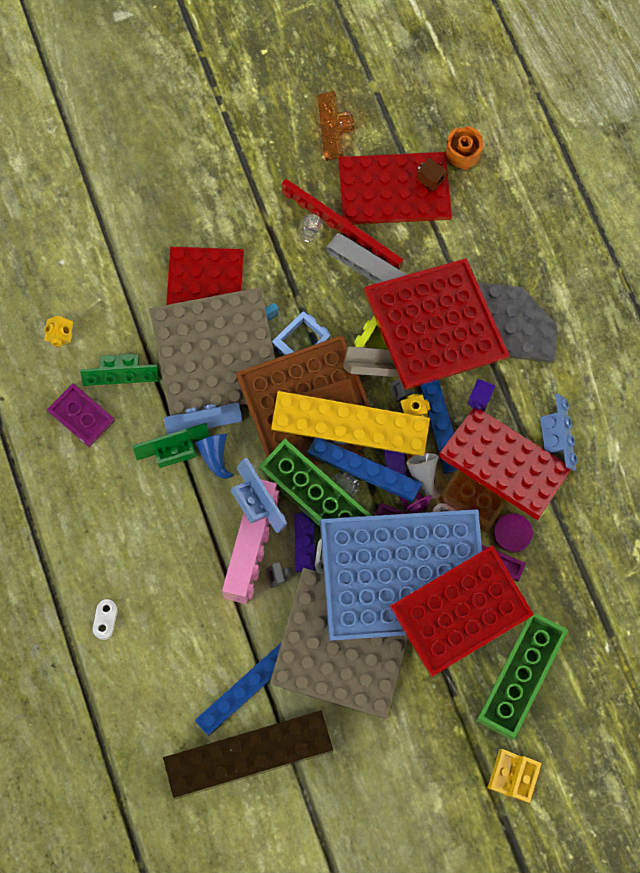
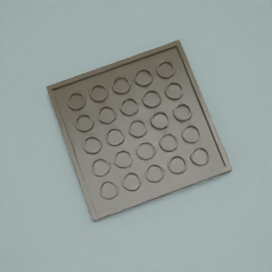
(206, 344)
(342, 672)

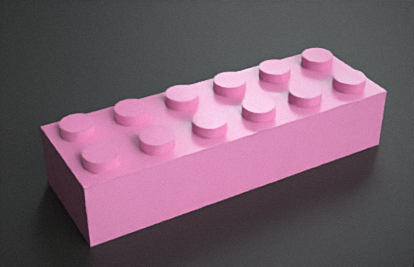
(247, 554)

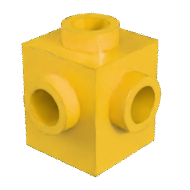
(58, 331)
(415, 401)

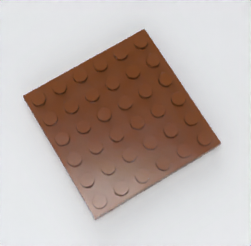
(295, 374)

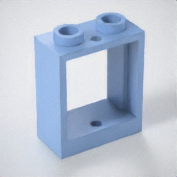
(282, 349)

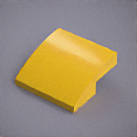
(514, 775)

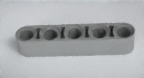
(361, 260)

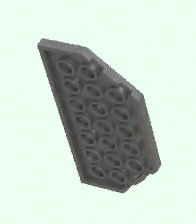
(521, 323)

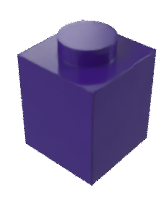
(481, 395)

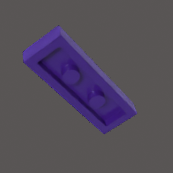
(304, 543)

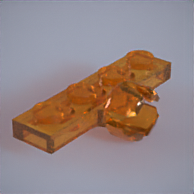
(333, 125)

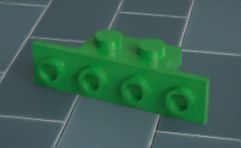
(119, 370)
(172, 447)

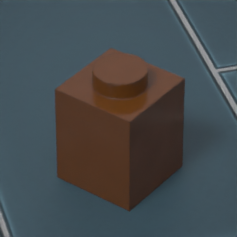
(431, 174)

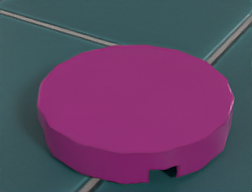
(513, 533)

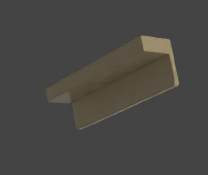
(369, 362)

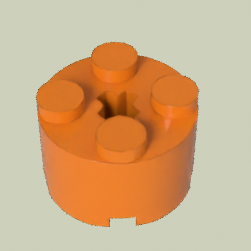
(464, 147)

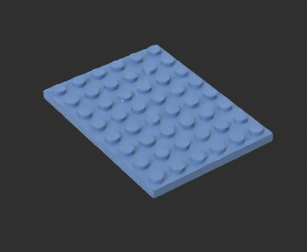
(384, 559)

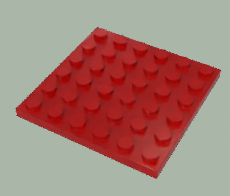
(436, 323)

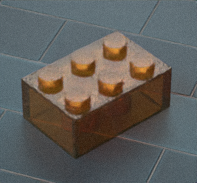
(468, 494)

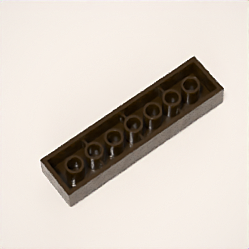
(247, 754)

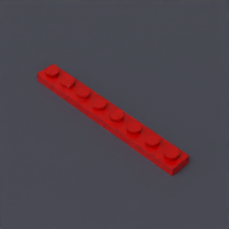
(337, 222)

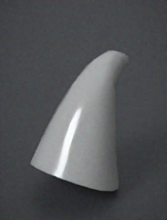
(423, 470)

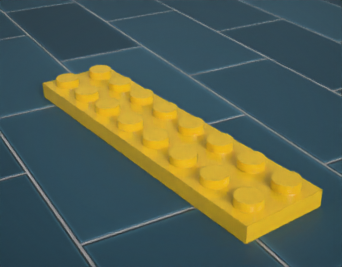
(350, 423)

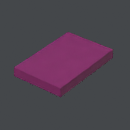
(81, 415)

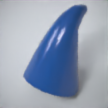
(212, 453)

